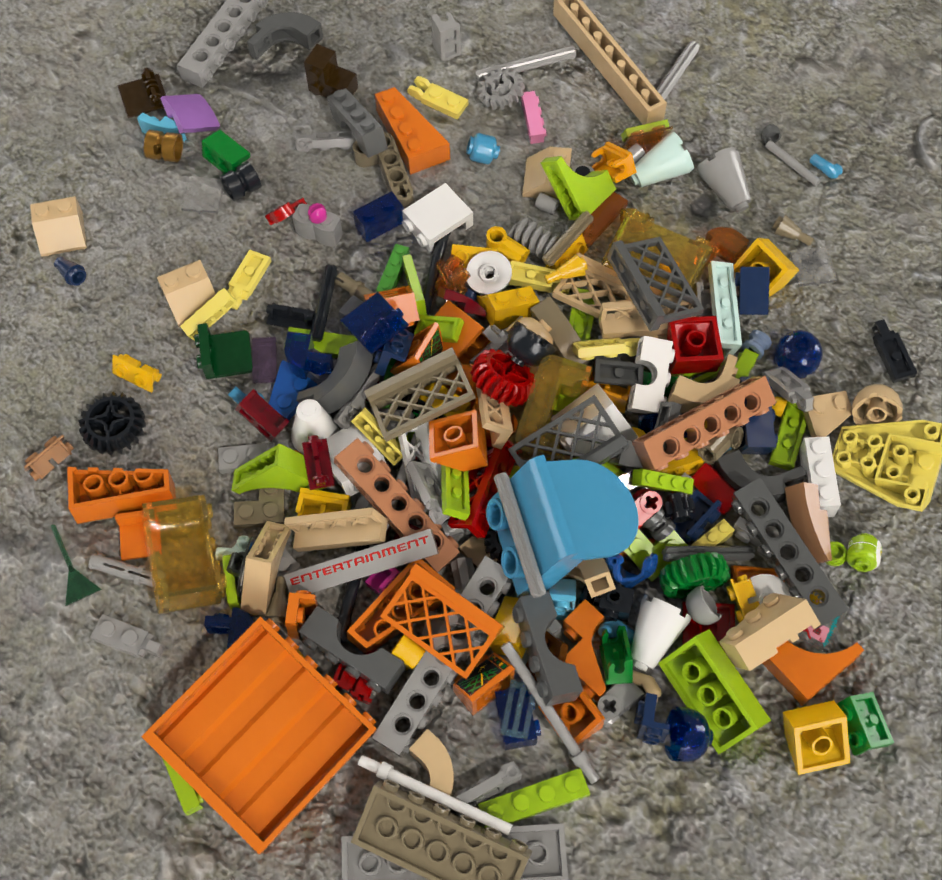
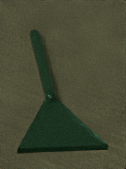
(77, 585)

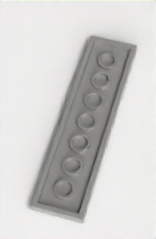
(545, 863)

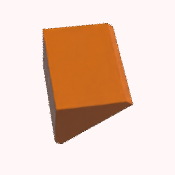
(580, 717)

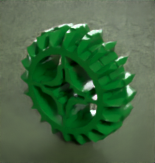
(693, 571)

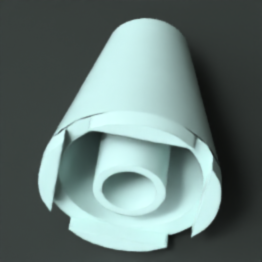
(663, 162)

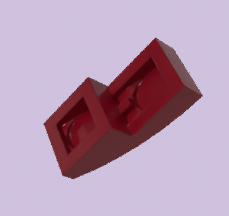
(464, 303)

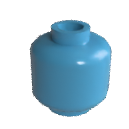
(482, 148)

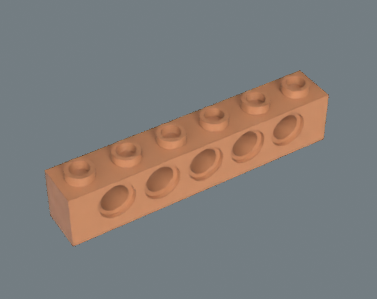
(650, 446)
(381, 501)

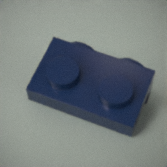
(395, 348)
(704, 513)
(648, 730)

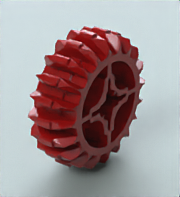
(502, 377)

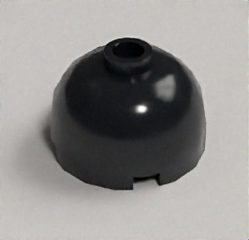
(527, 346)

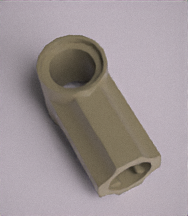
(719, 446)

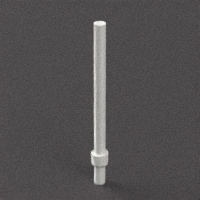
(386, 771)

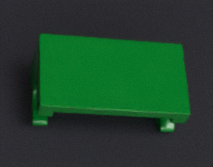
(223, 152)
(616, 657)

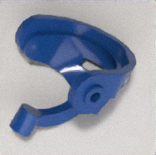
(626, 578)

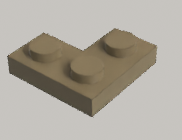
(256, 513)

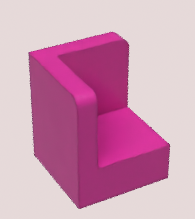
(380, 581)

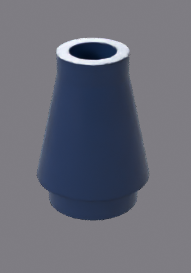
(71, 272)

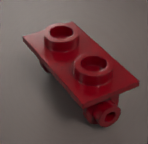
(318, 463)

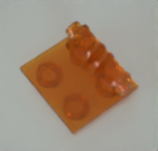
(649, 138)

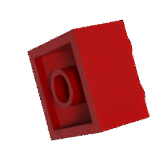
(695, 345)

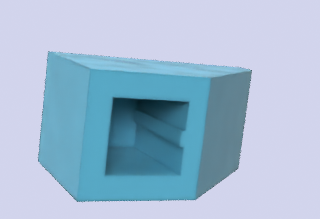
(563, 597)

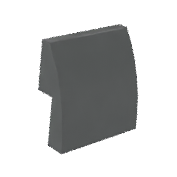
(617, 370)

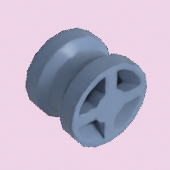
(757, 343)

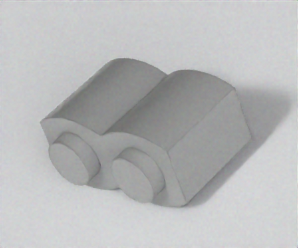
(326, 233)

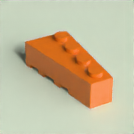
(414, 136)
(104, 493)
(372, 631)

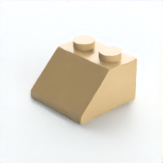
(535, 176)
(58, 226)
(186, 290)

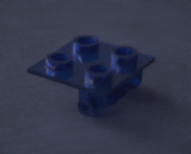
(375, 322)

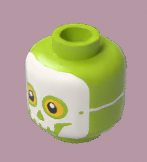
(864, 552)

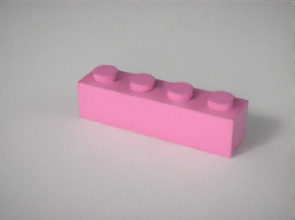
(532, 117)

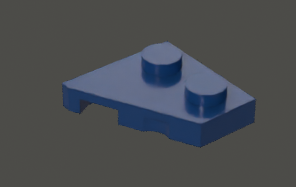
(286, 390)

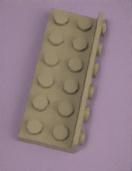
(434, 840)

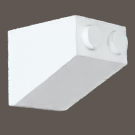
(587, 429)

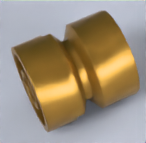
(160, 145)

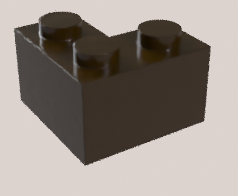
(325, 75)

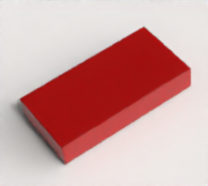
(714, 487)

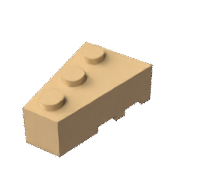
(767, 628)

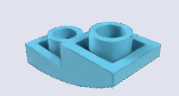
(152, 123)

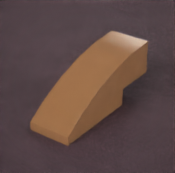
(809, 519)

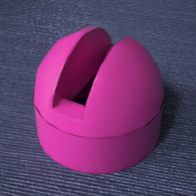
(317, 213)

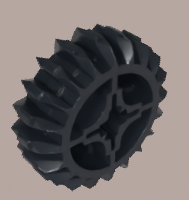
(119, 429)

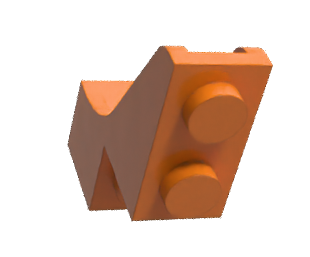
(580, 627)

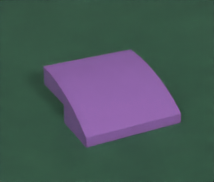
(190, 113)

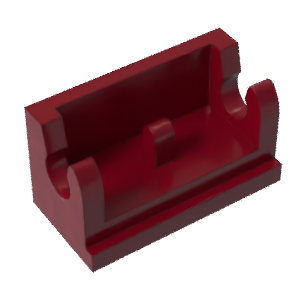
(261, 415)

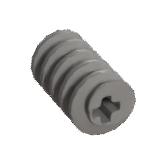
(531, 238)

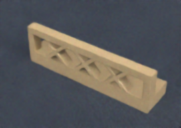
(628, 323)
(495, 418)
(337, 529)

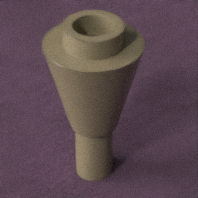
(787, 228)
(278, 604)

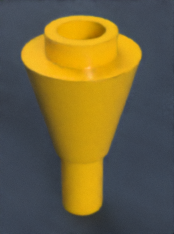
(572, 268)

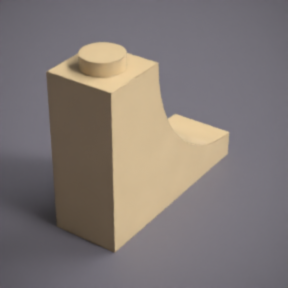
(262, 568)

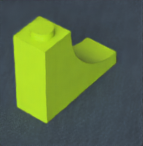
(576, 191)
(275, 468)

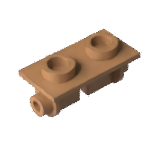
(54, 450)

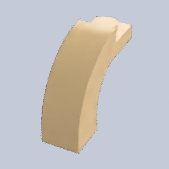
(693, 393)
(594, 575)
(436, 760)

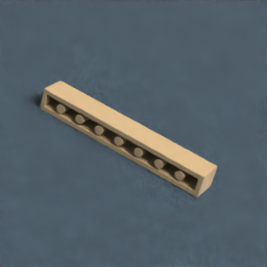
(610, 60)

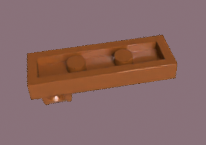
(603, 217)

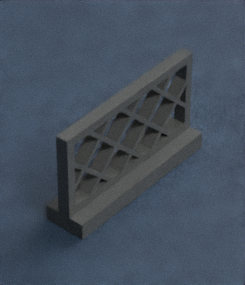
(638, 285)
(599, 455)

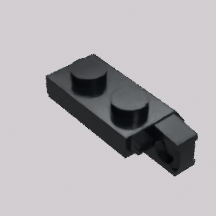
(893, 352)

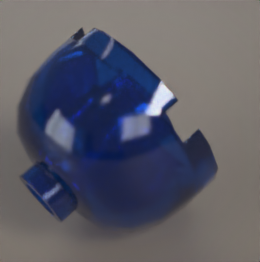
(799, 353)
(688, 735)

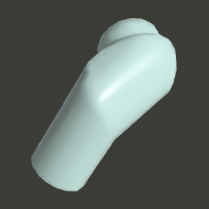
(240, 546)

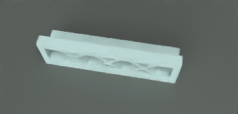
(725, 305)

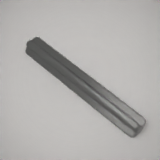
(730, 553)

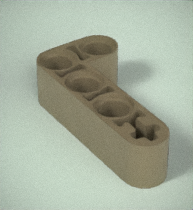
(391, 168)

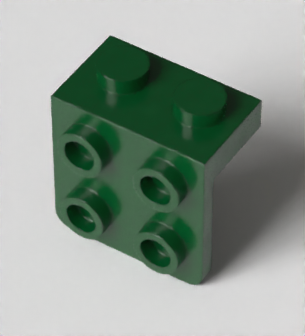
(223, 353)

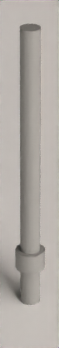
(579, 756)

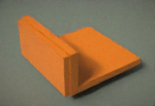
(131, 535)

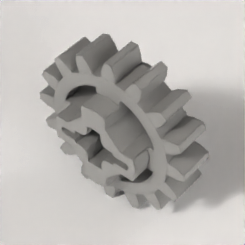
(501, 88)

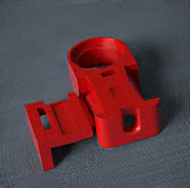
(283, 211)
(357, 685)

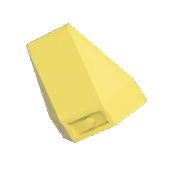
(892, 460)

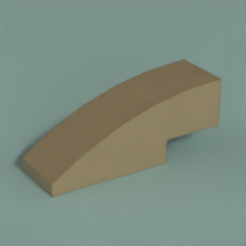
(562, 331)

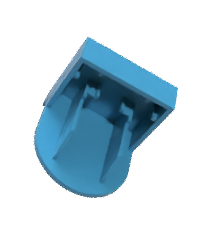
(570, 516)

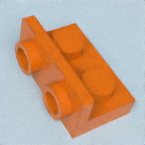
(298, 605)

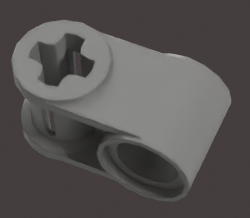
(620, 698)

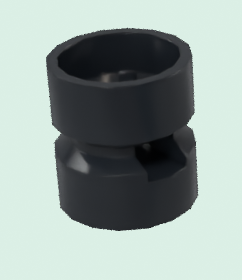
(240, 181)

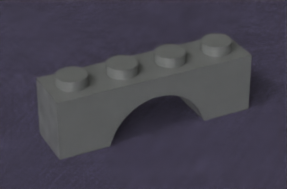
(366, 130)
(378, 668)
(556, 680)

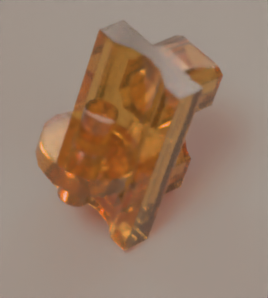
(452, 274)

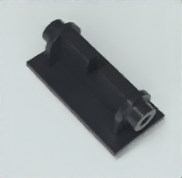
(289, 316)

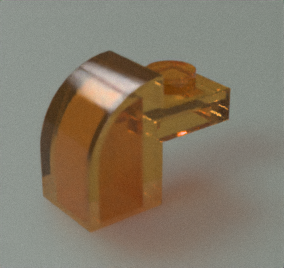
(727, 244)

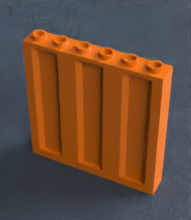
(260, 733)

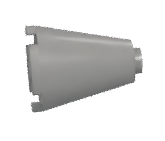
(727, 178)

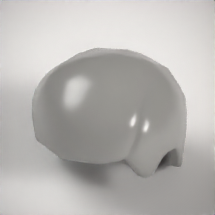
(702, 606)

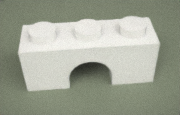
(656, 356)
(818, 462)

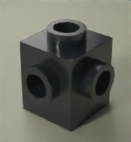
(616, 603)

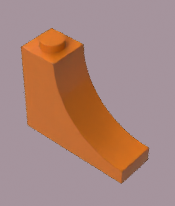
(471, 337)
(808, 672)

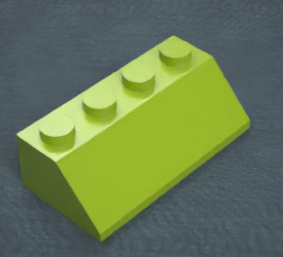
(715, 689)

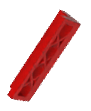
(498, 462)

